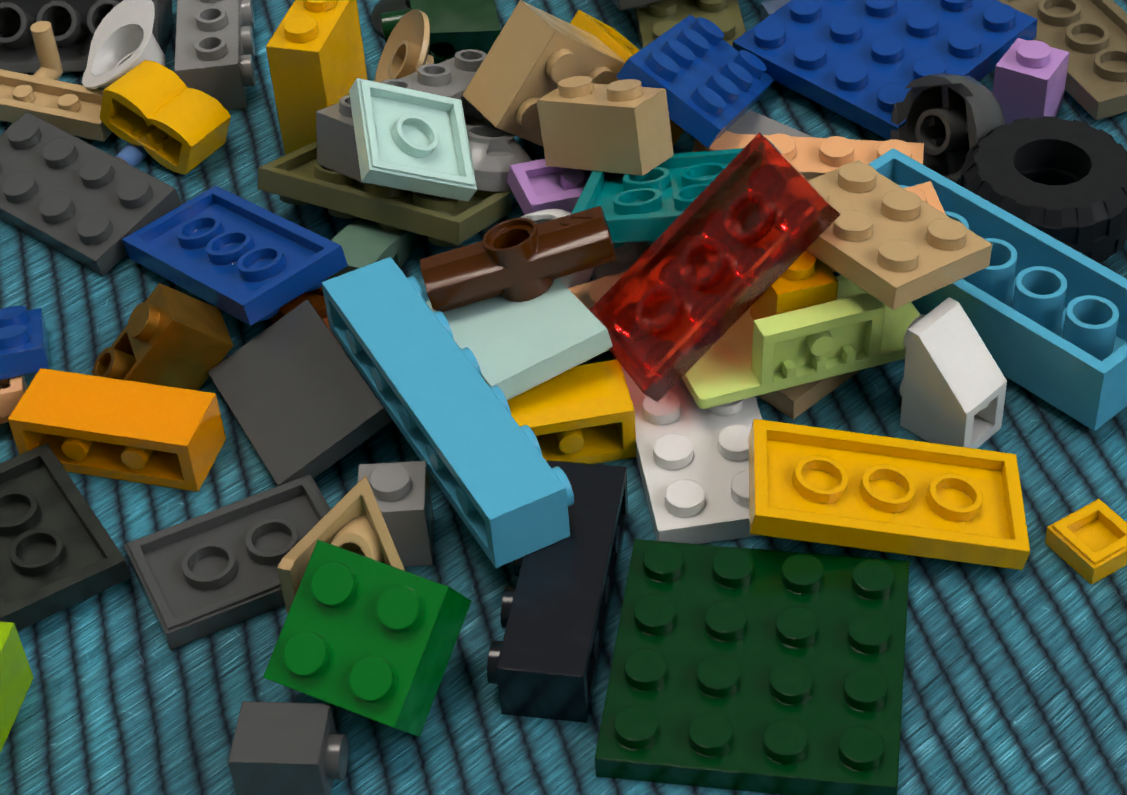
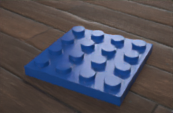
(867, 51)

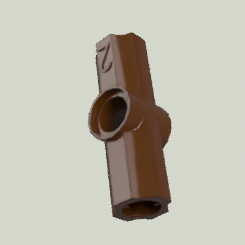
(518, 259)

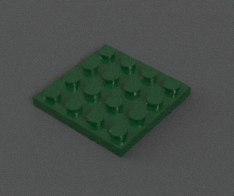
(757, 671)

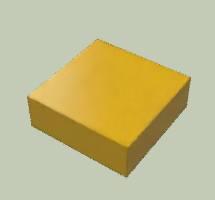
(1090, 541)

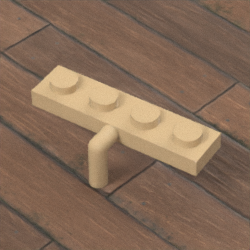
(54, 101)

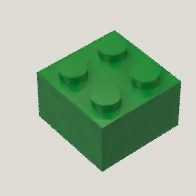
(368, 637)

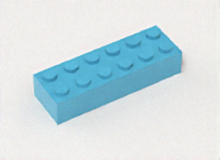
(1038, 307)

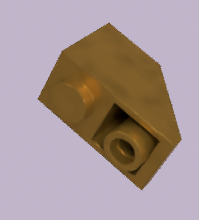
(167, 342)

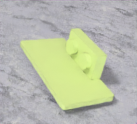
(800, 347)

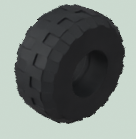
(1056, 179)

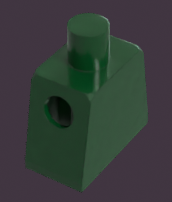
(453, 25)

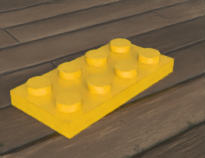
(886, 494)

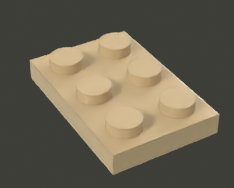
(892, 238)

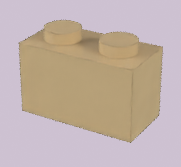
(605, 126)

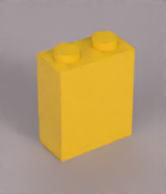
(313, 64)

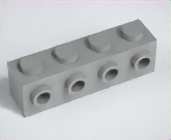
(216, 48)
(335, 123)

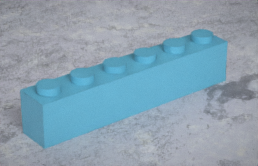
(449, 412)

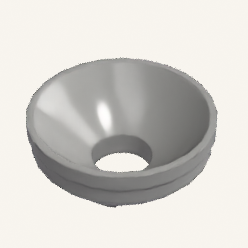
(492, 155)

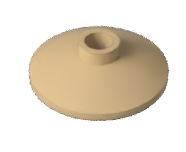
(405, 47)

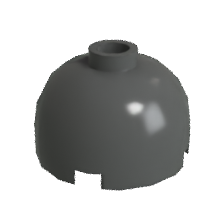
(948, 117)

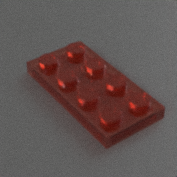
(711, 266)

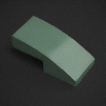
(367, 243)

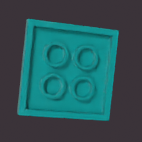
(648, 204)

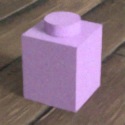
(1030, 80)

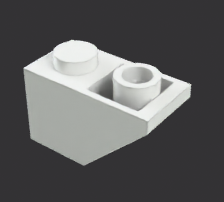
(950, 380)

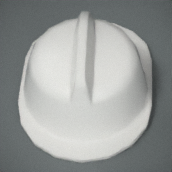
(122, 43)

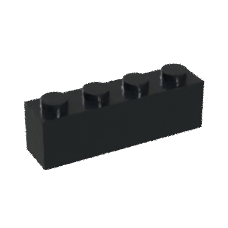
(562, 604)

